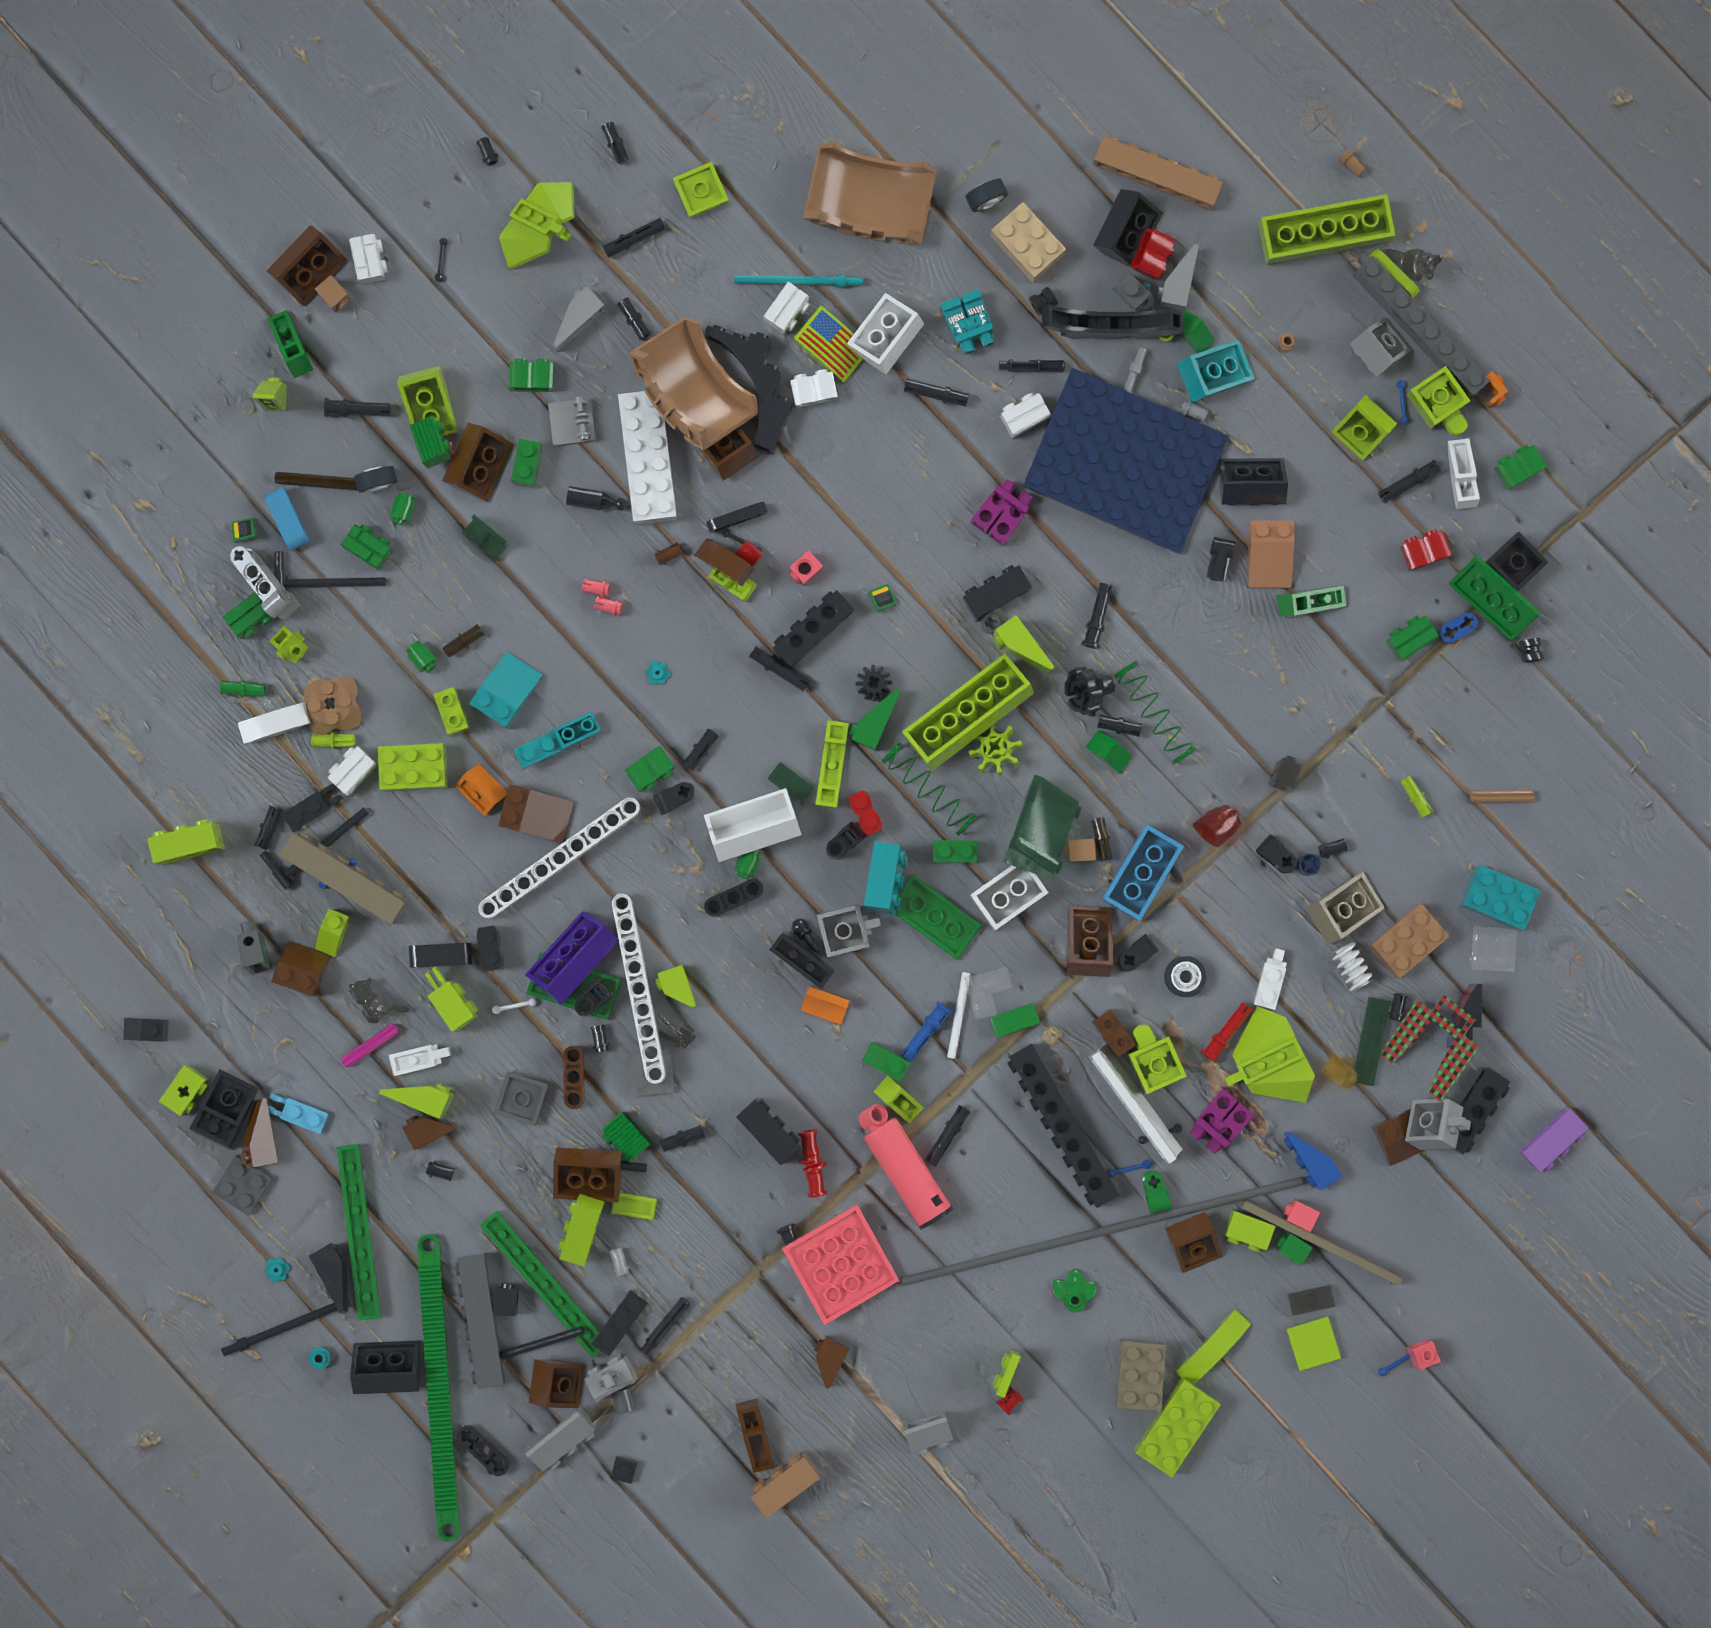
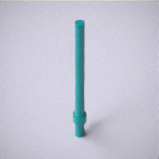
(841, 280)

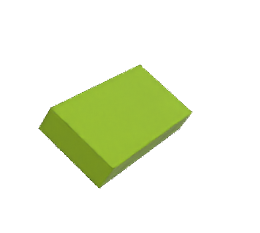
(635, 1206)

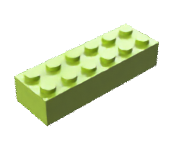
(1326, 229)
(968, 712)

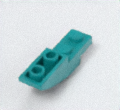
(557, 740)

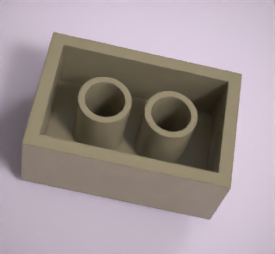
(1140, 1375)

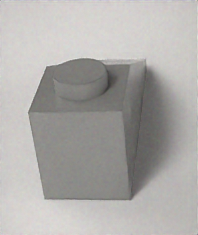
(1177, 286)
(581, 312)

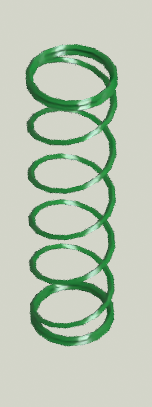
(1122, 672)
(893, 752)

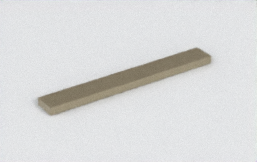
(1321, 1242)

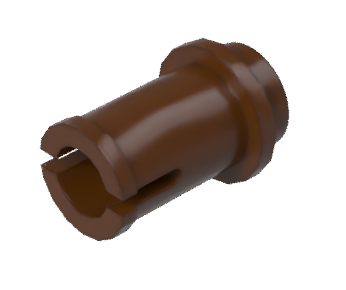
(668, 554)

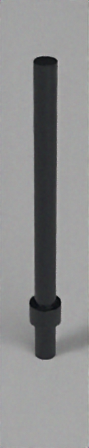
(244, 1343)

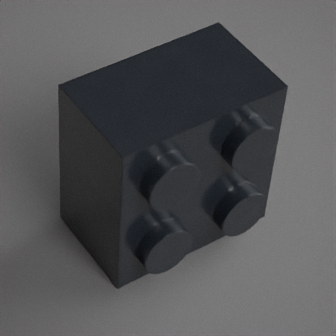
(1517, 561)

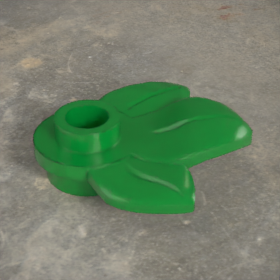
(1074, 1288)

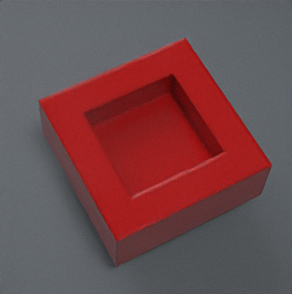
(749, 553)

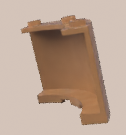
(869, 195)
(691, 385)

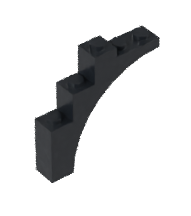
(1112, 325)
(752, 355)

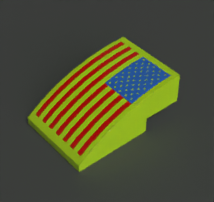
(827, 342)

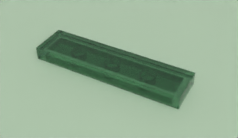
(1371, 1040)

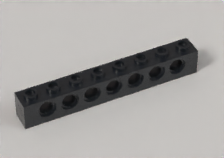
(1106, 1190)

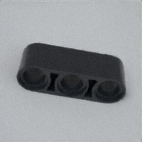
(722, 898)
(440, 955)

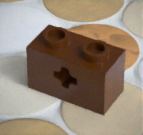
(1113, 1033)

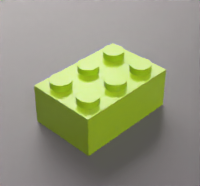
(412, 767)
(185, 842)

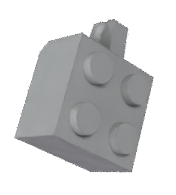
(845, 930)
(1435, 1124)
(611, 1377)

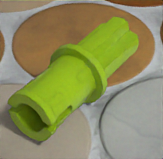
(333, 740)
(1416, 797)

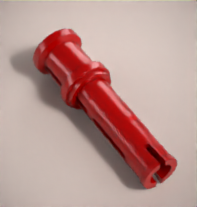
(1220, 1040)

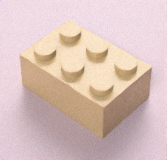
(1027, 242)

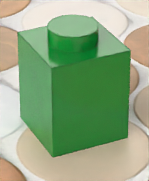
(1293, 1248)

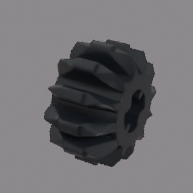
(866, 681)

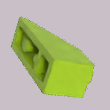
(271, 395)

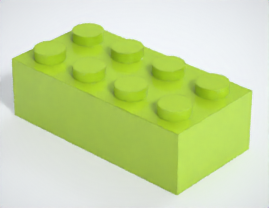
(1177, 1427)

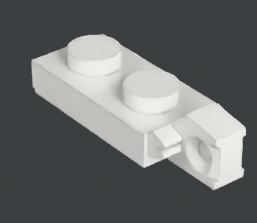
(1271, 981)
(417, 1059)

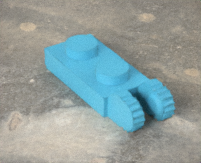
(300, 1114)

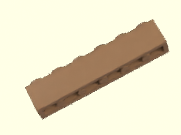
(1157, 172)

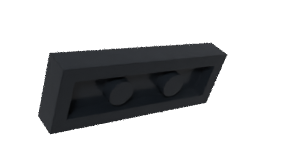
(619, 1323)

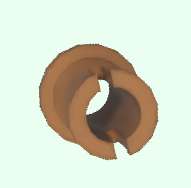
(1352, 162)
(1286, 338)

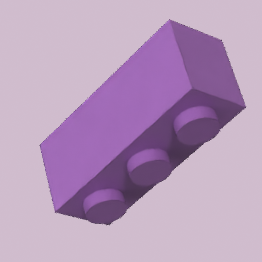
(1553, 1140)

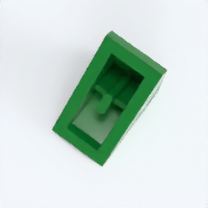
(1196, 332)
(1108, 751)

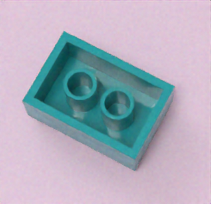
(885, 878)
(1500, 898)

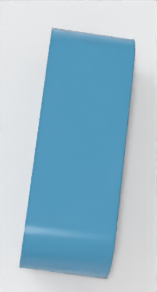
(286, 518)

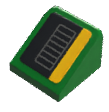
(243, 530)
(882, 597)

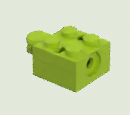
(1440, 400)
(450, 1001)
(1153, 1060)

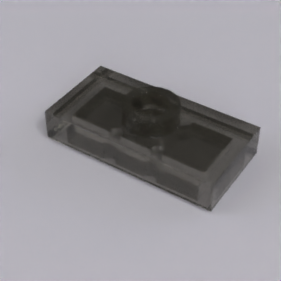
(1311, 1300)

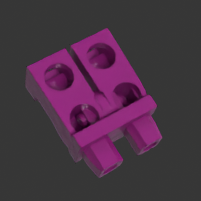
(1006, 506)
(1219, 1127)

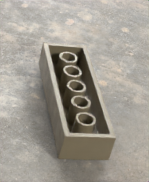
(343, 878)

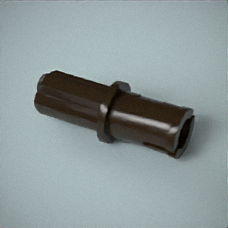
(462, 641)
(1102, 838)

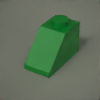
(885, 1061)

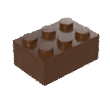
(587, 1173)

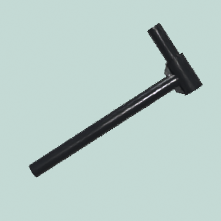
(324, 582)
(285, 876)

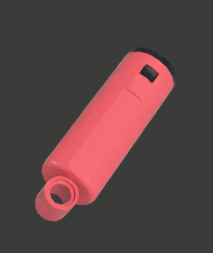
(904, 1166)

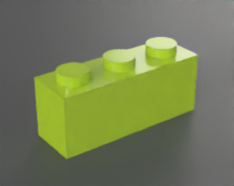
(580, 1229)

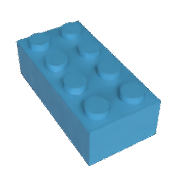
(1142, 873)

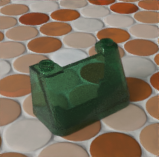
(1042, 829)

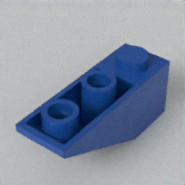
(1319, 1166)

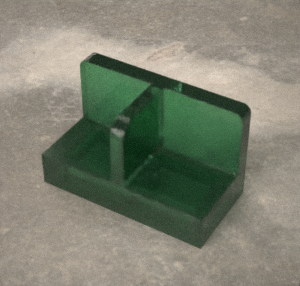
(485, 538)

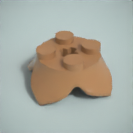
(346, 712)

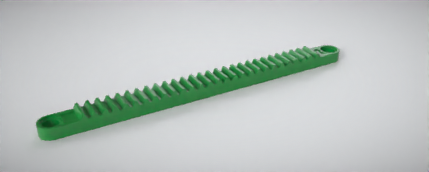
(438, 1388)

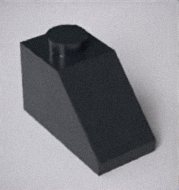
(145, 1029)

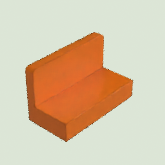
(481, 789)
(825, 1005)

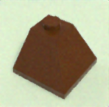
(1392, 1135)

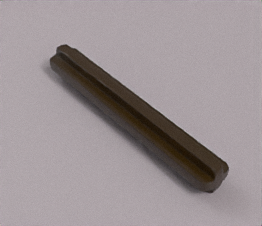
(315, 480)

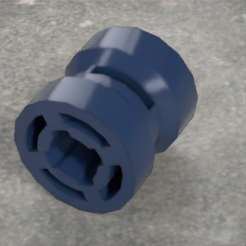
(1311, 862)

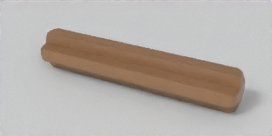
(1502, 796)

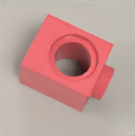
(808, 559)
(1301, 1215)
(1423, 1354)

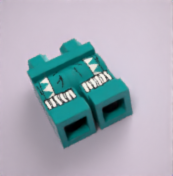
(968, 329)

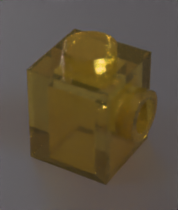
(1339, 1073)

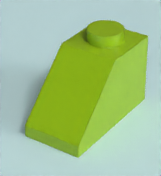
(332, 932)
(676, 985)
(898, 1099)

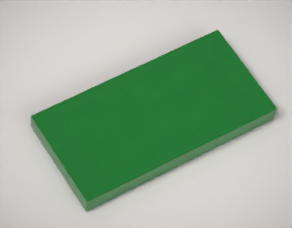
(1494, 598)
(936, 917)
(604, 1011)

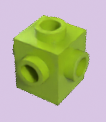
(289, 644)

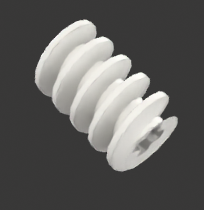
(1352, 966)

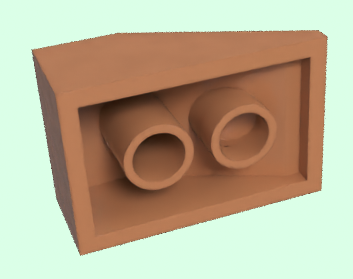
(1270, 553)

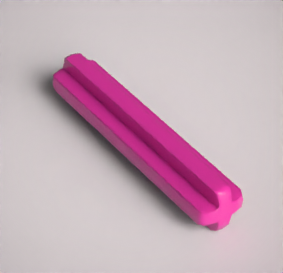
(370, 1045)

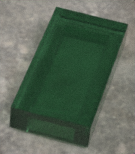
(795, 785)

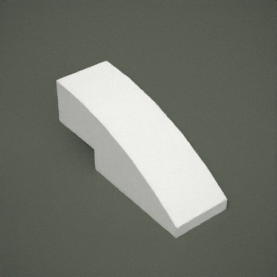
(1463, 474)
(274, 723)

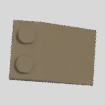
(1345, 908)

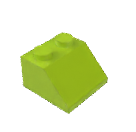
(1364, 427)

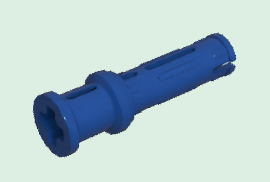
(932, 1023)

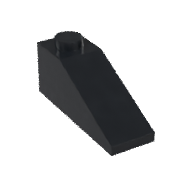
(333, 1272)

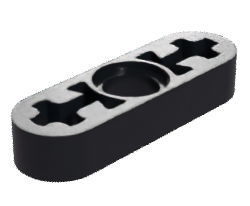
(736, 517)
(499, 1456)

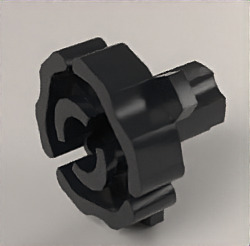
(1088, 689)

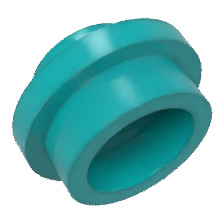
(326, 1358)

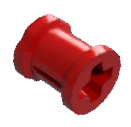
(1011, 1399)

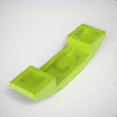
(832, 764)
(1214, 1347)

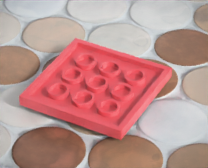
(840, 1264)

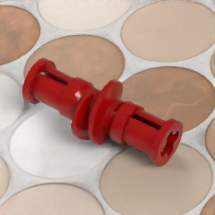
(812, 1163)

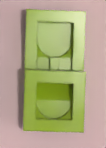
(741, 592)

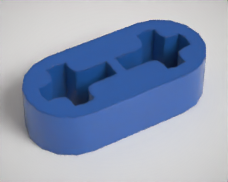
(1455, 624)

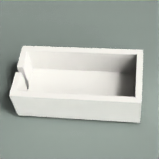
(752, 825)

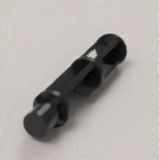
(1033, 366)
(666, 1324)

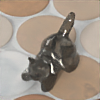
(1417, 262)
(373, 1005)

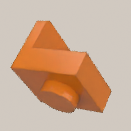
(1497, 388)

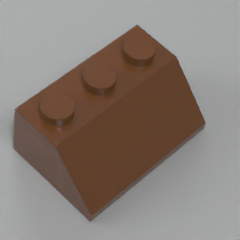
(306, 265)
(477, 462)

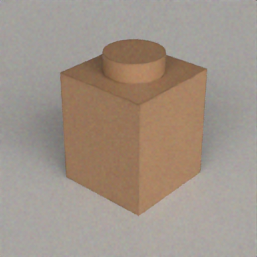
(333, 294)
(1080, 850)

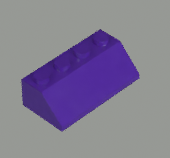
(572, 957)

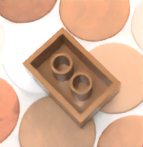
(1408, 941)
(784, 1483)

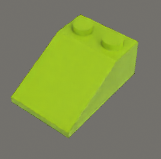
(426, 396)
(1019, 643)
(428, 1099)

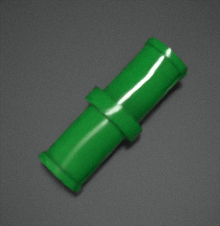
(242, 688)

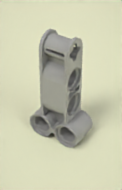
(275, 602)

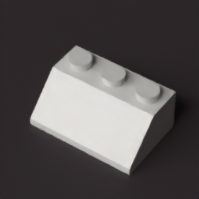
(886, 333)

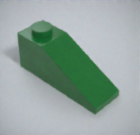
(290, 344)
(1311, 600)
(872, 725)

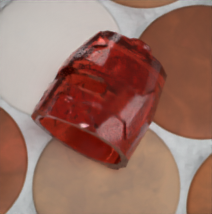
(1222, 825)

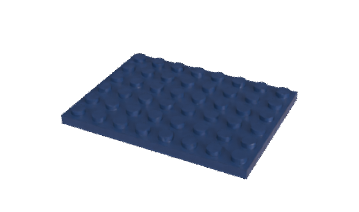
(1125, 460)

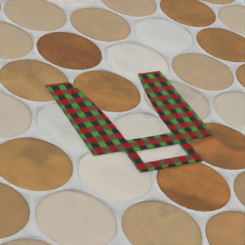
(1458, 1054)

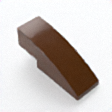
(724, 562)
(755, 1435)

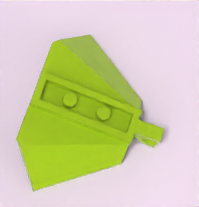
(536, 222)
(1272, 1059)

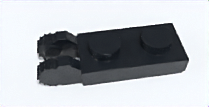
(310, 808)

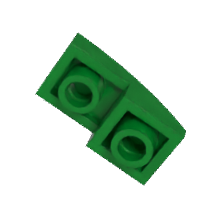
(1014, 1020)

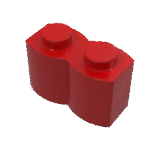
(1153, 253)
(1425, 550)
(868, 818)

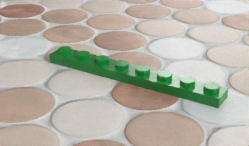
(358, 1232)
(541, 1280)

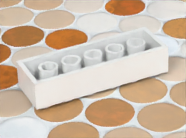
(647, 460)

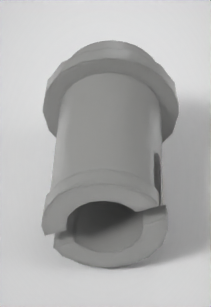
(1193, 410)
(619, 1262)

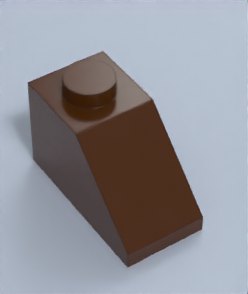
(425, 1130)
(830, 1358)

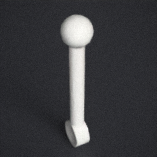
(497, 1009)

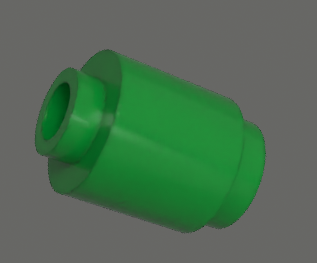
(402, 509)
(421, 657)
(747, 864)

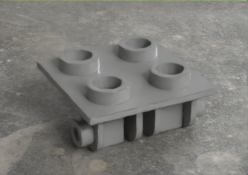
(571, 421)

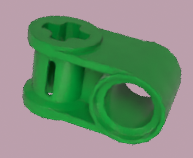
(1157, 1195)

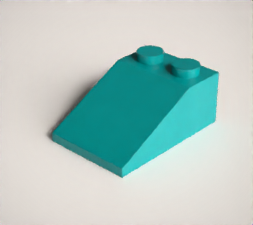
(1215, 370)
(506, 690)

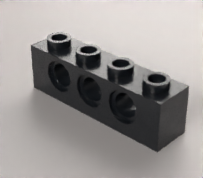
(793, 655)
(1474, 1097)

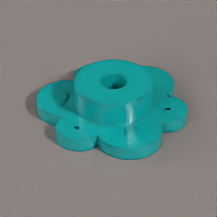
(651, 672)
(283, 1269)

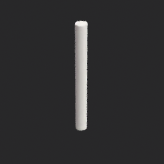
(957, 1023)

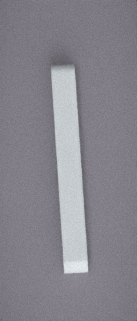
(548, 860)
(632, 980)

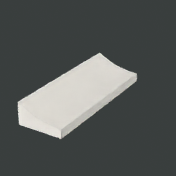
(1136, 1104)

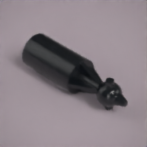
(593, 499)

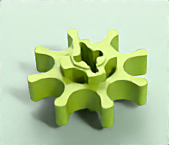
(996, 757)

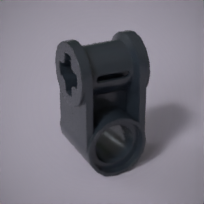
(670, 798)
(845, 840)
(1273, 851)
(1139, 951)
(594, 997)

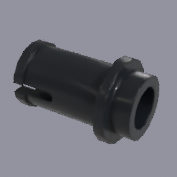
(489, 156)
(1332, 848)
(1398, 1007)
(599, 1038)
(440, 1171)

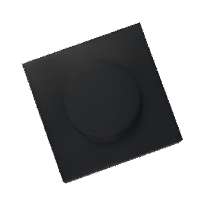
(623, 1469)

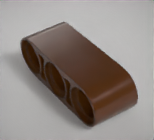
(568, 1087)

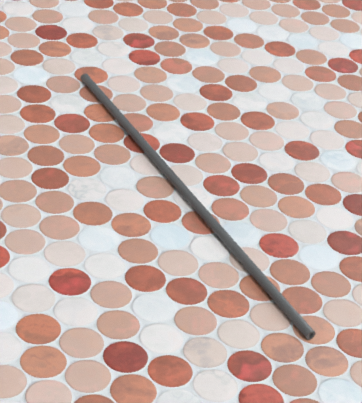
(1085, 1235)

